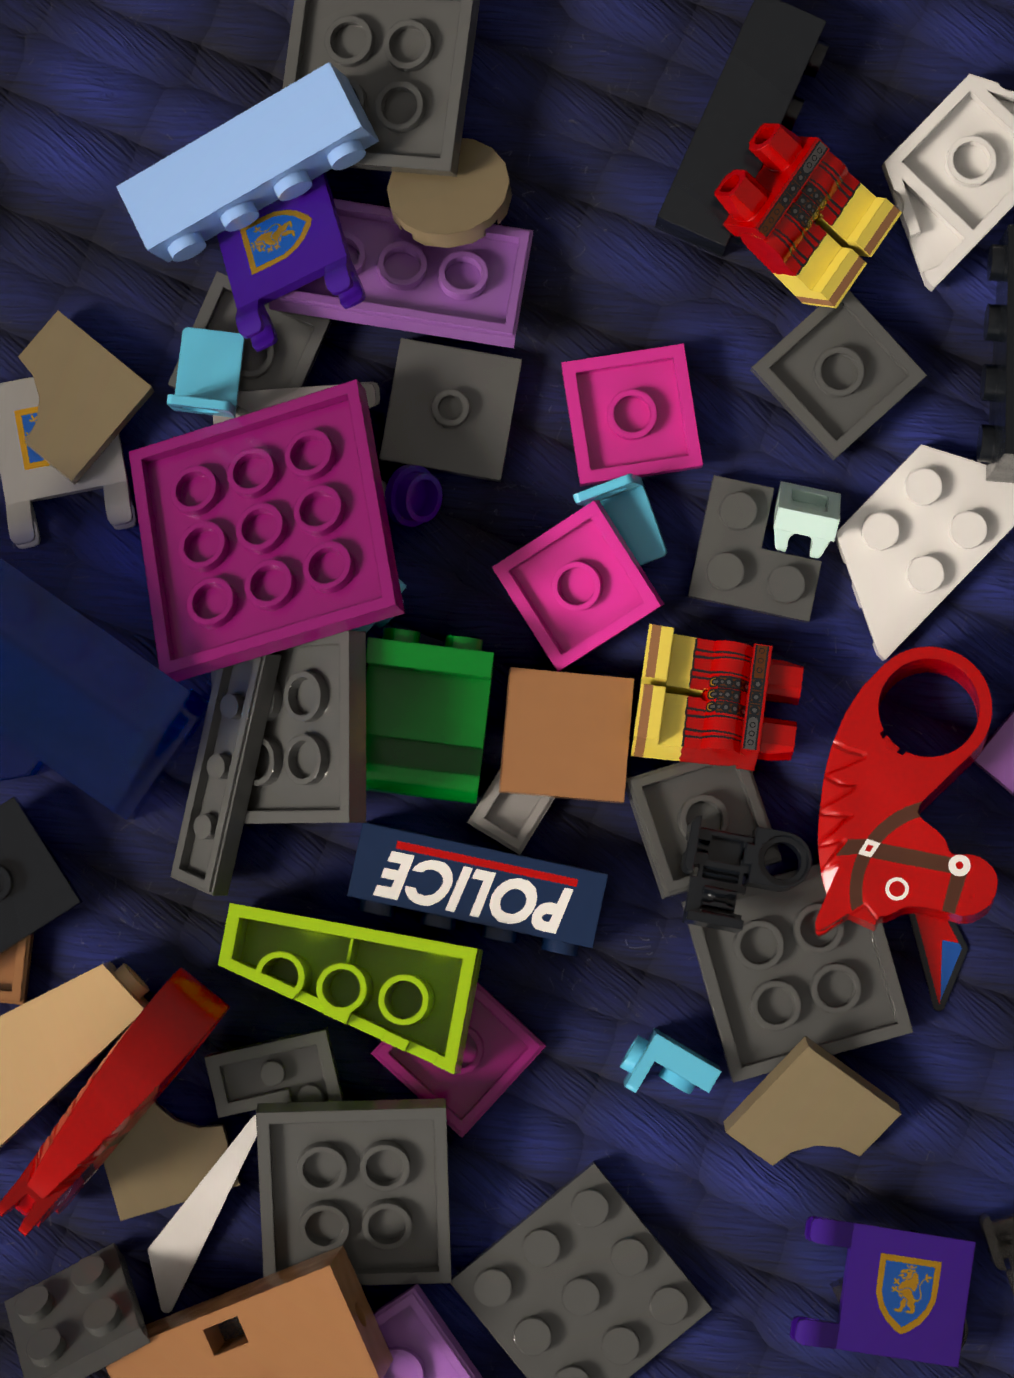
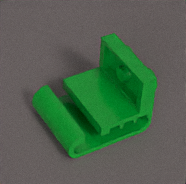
(426, 715)

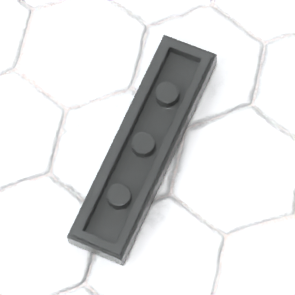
(224, 774)

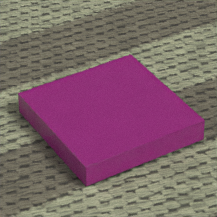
(493, 1058)

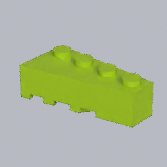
(377, 981)

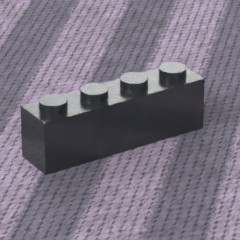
(753, 89)

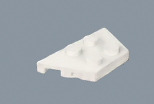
(955, 175)
(921, 539)

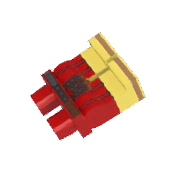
(805, 215)
(709, 701)

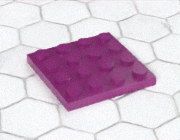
(265, 532)

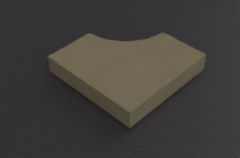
(82, 396)
(811, 1103)
(162, 1162)

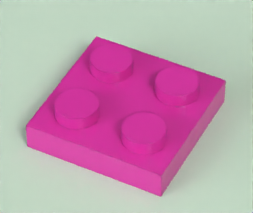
(631, 414)
(578, 585)

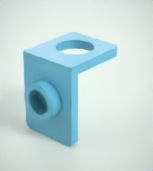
(208, 372)
(631, 513)

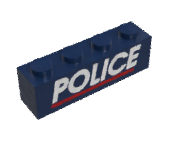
(477, 886)

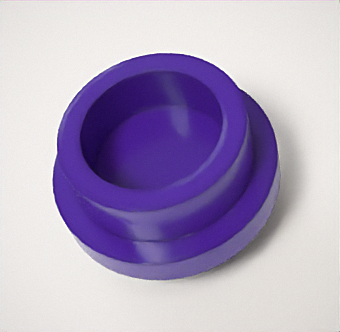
(412, 495)

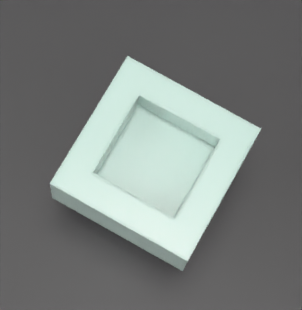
(806, 513)

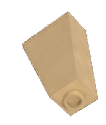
(60, 1036)

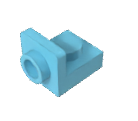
(680, 1064)

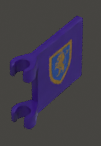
(284, 251)
(898, 1293)

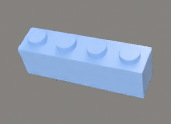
(248, 164)

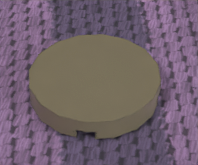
(449, 208)

